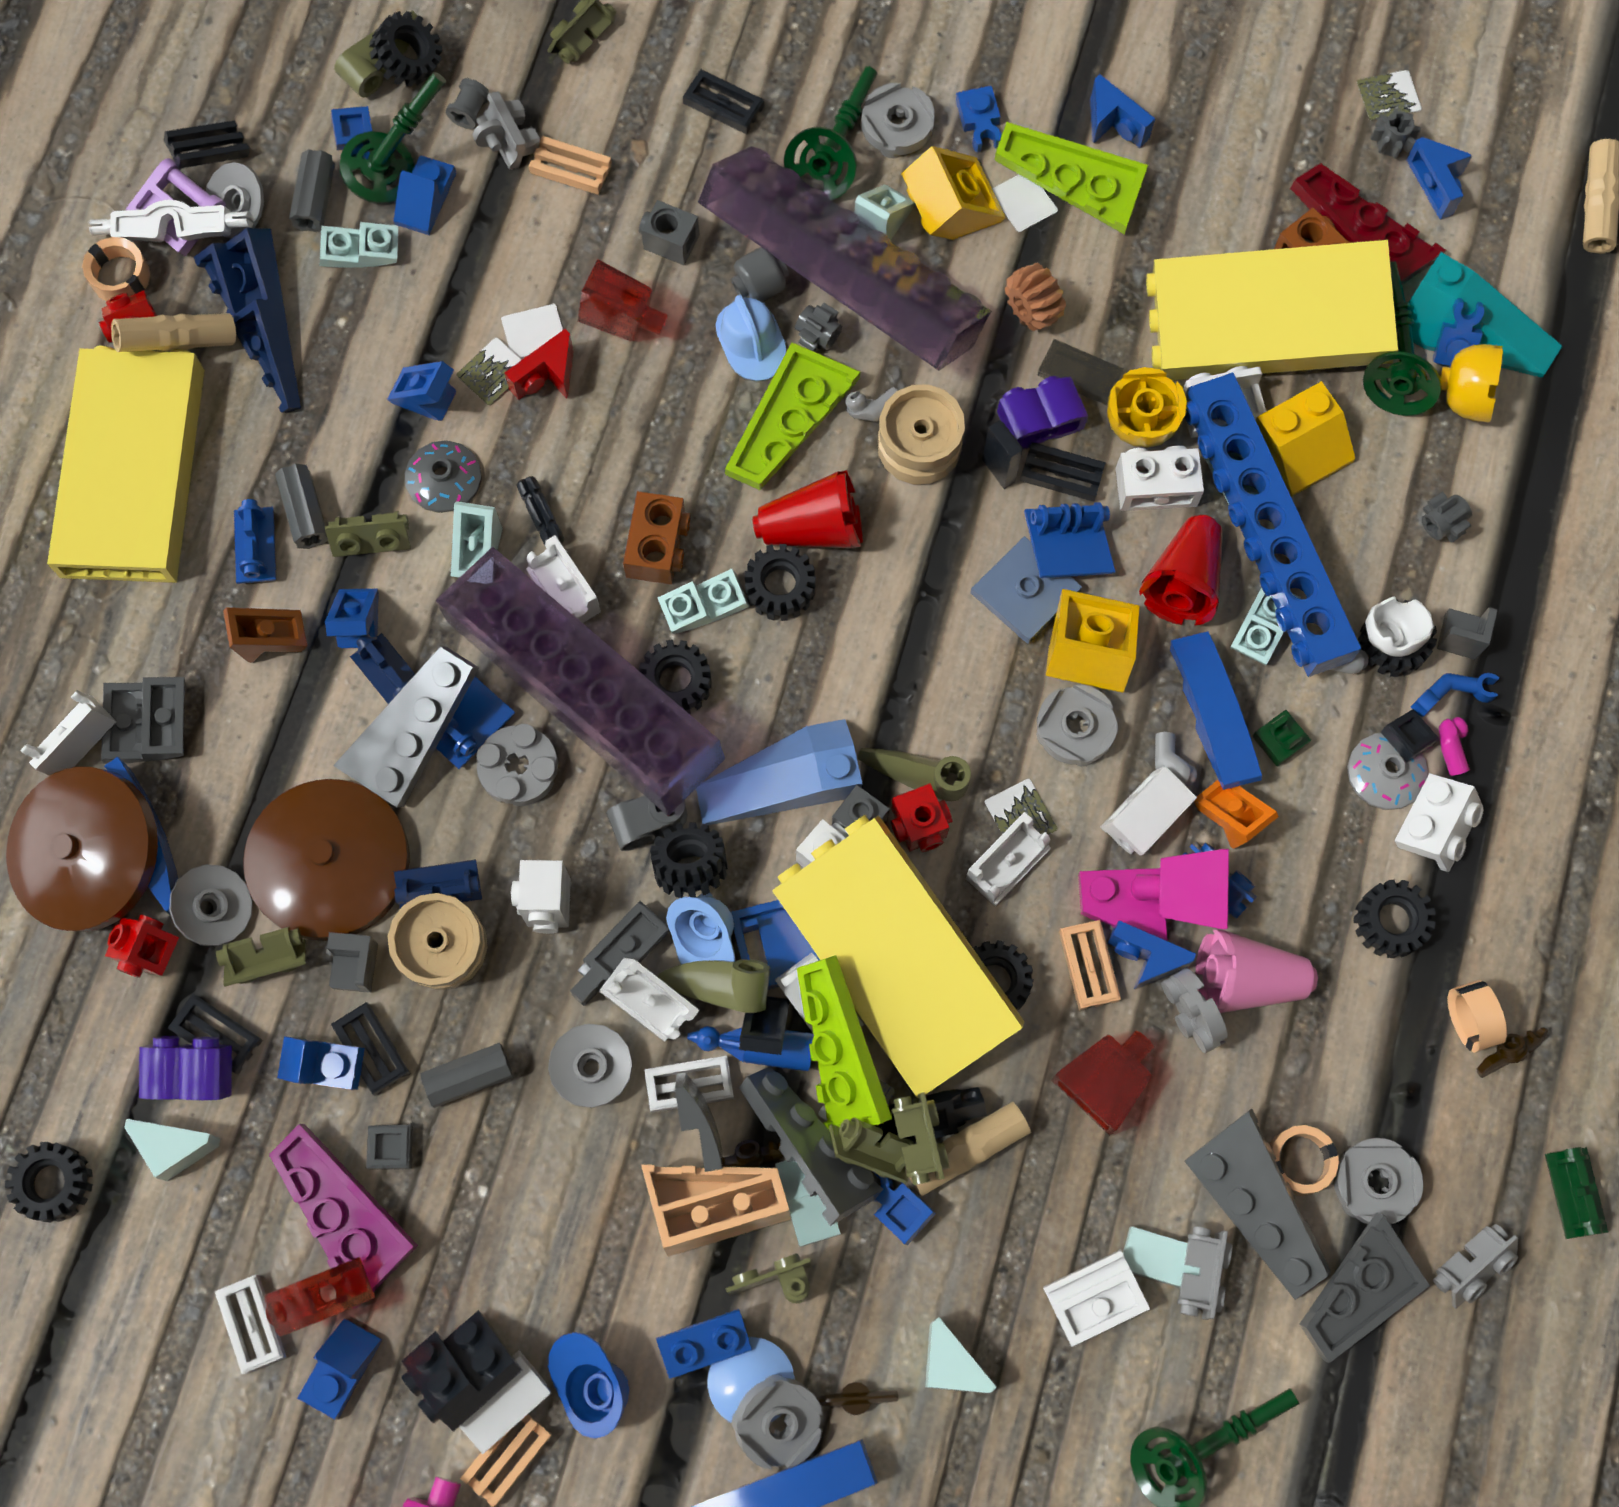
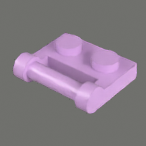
(153, 191)

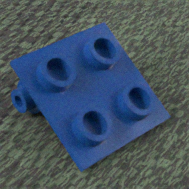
(1070, 540)
(474, 721)

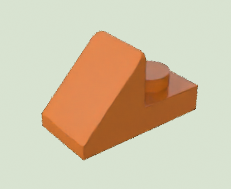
(1235, 811)

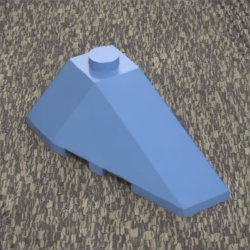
(794, 773)

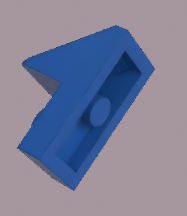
(1116, 109)
(1436, 171)
(423, 194)
(424, 389)
(353, 615)
(1159, 955)
(320, 1063)
(339, 1368)

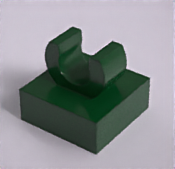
(1281, 738)

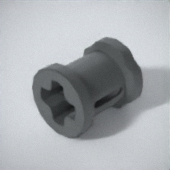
(468, 103)

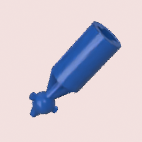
(794, 1051)

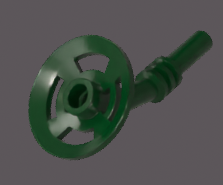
(383, 147)
(827, 153)
(1405, 372)
(1181, 1462)

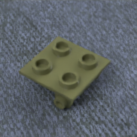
(789, 1272)

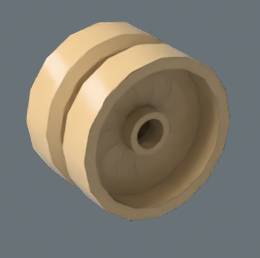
(920, 434)
(423, 922)

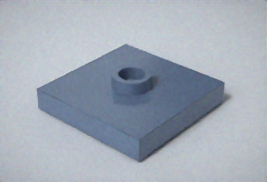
(1018, 593)

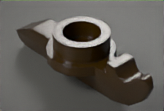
(1512, 1051)
(751, 1155)
(857, 1398)

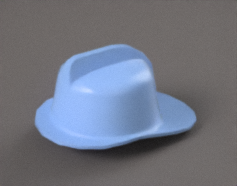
(750, 338)
(701, 929)

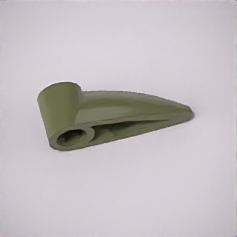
(358, 68)
(920, 770)
(726, 984)

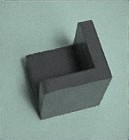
(1466, 633)
(352, 961)

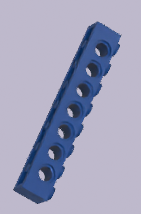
(1224, 400)

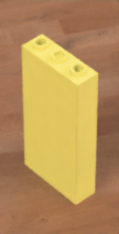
(1273, 309)
(127, 465)
(899, 955)

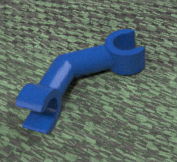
(1455, 682)

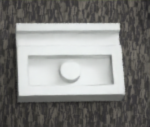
(1096, 1298)

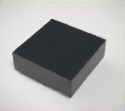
(1410, 735)

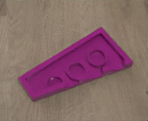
(340, 1208)

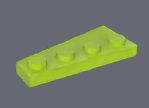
(1080, 175)
(792, 408)
(845, 1065)

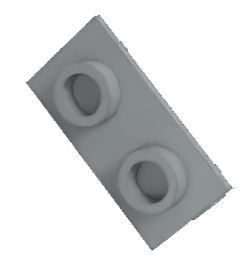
(1491, 1256)
(1204, 1290)

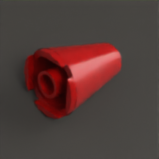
(813, 516)
(1187, 574)

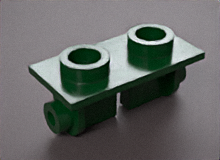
(1576, 1193)

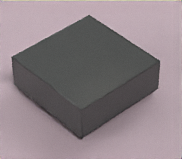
(389, 1147)

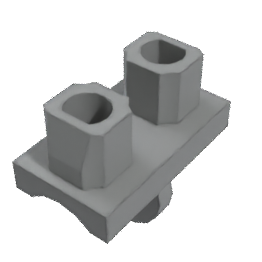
(500, 131)

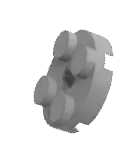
(897, 138)
(519, 742)
(1077, 747)
(1197, 1015)
(1394, 1163)
(754, 1418)

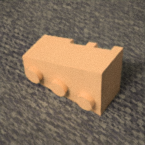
(715, 1205)

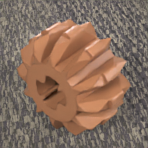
(1035, 296)

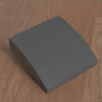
(146, 718)
(696, 1114)

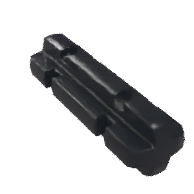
(539, 509)

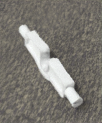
(189, 222)

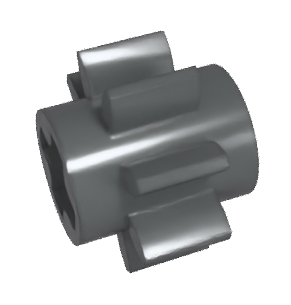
(1395, 133)
(818, 327)
(1446, 517)

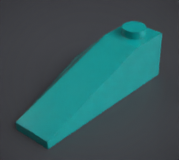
(1524, 343)

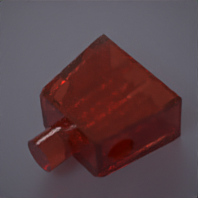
(618, 304)
(1107, 1079)
(302, 1302)

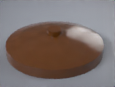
(82, 849)
(325, 858)

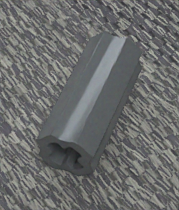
(312, 190)
(301, 506)
(466, 1075)

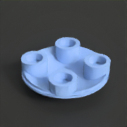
(735, 1376)

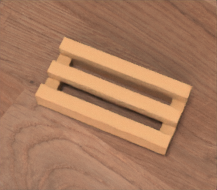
(572, 159)
(1097, 998)
(481, 1487)

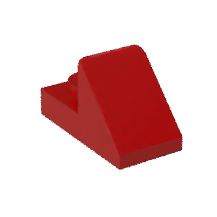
(549, 361)

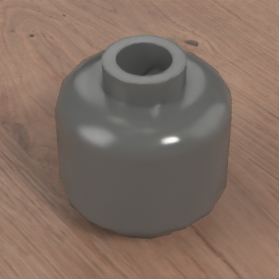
(759, 275)

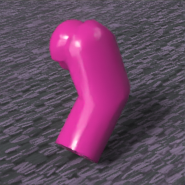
(1452, 750)

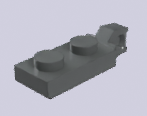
(631, 938)

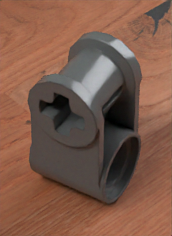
(641, 821)

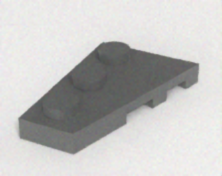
(1363, 1291)

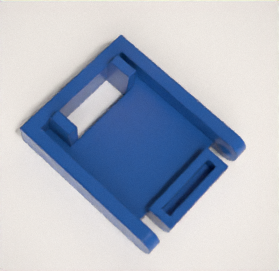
(779, 935)

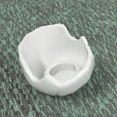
(1399, 626)

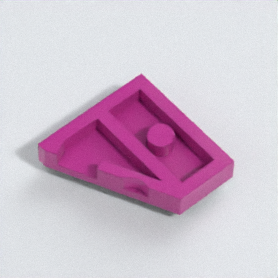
(1111, 898)

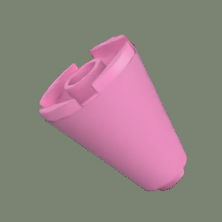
(1250, 973)

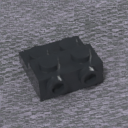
(459, 1371)

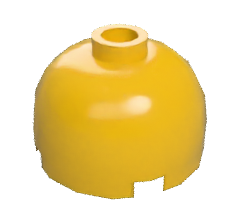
(1473, 381)
(1146, 407)

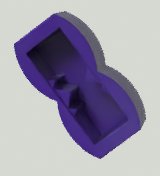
(1043, 411)
(185, 1070)

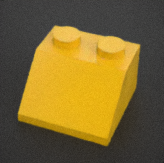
(951, 193)
(1307, 438)
(1093, 641)

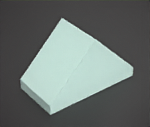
(883, 209)
(474, 533)
(169, 1148)
(804, 1209)
(951, 1365)

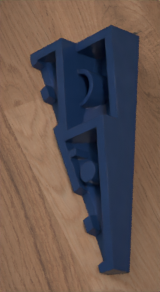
(249, 283)

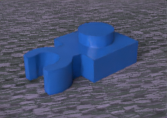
(979, 113)
(348, 124)
(1458, 335)
(902, 1210)

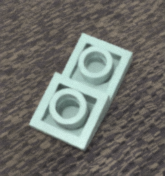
(361, 247)
(703, 603)
(1259, 630)

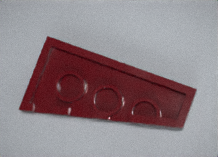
(1364, 220)

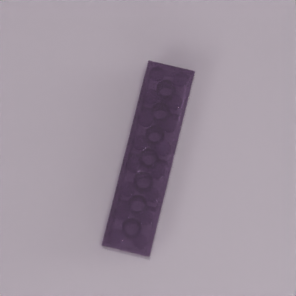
(844, 256)
(581, 681)

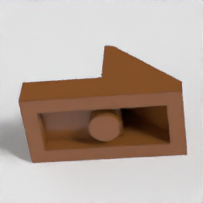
(264, 630)

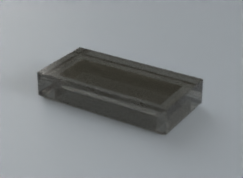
(1090, 374)

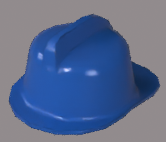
(588, 1384)

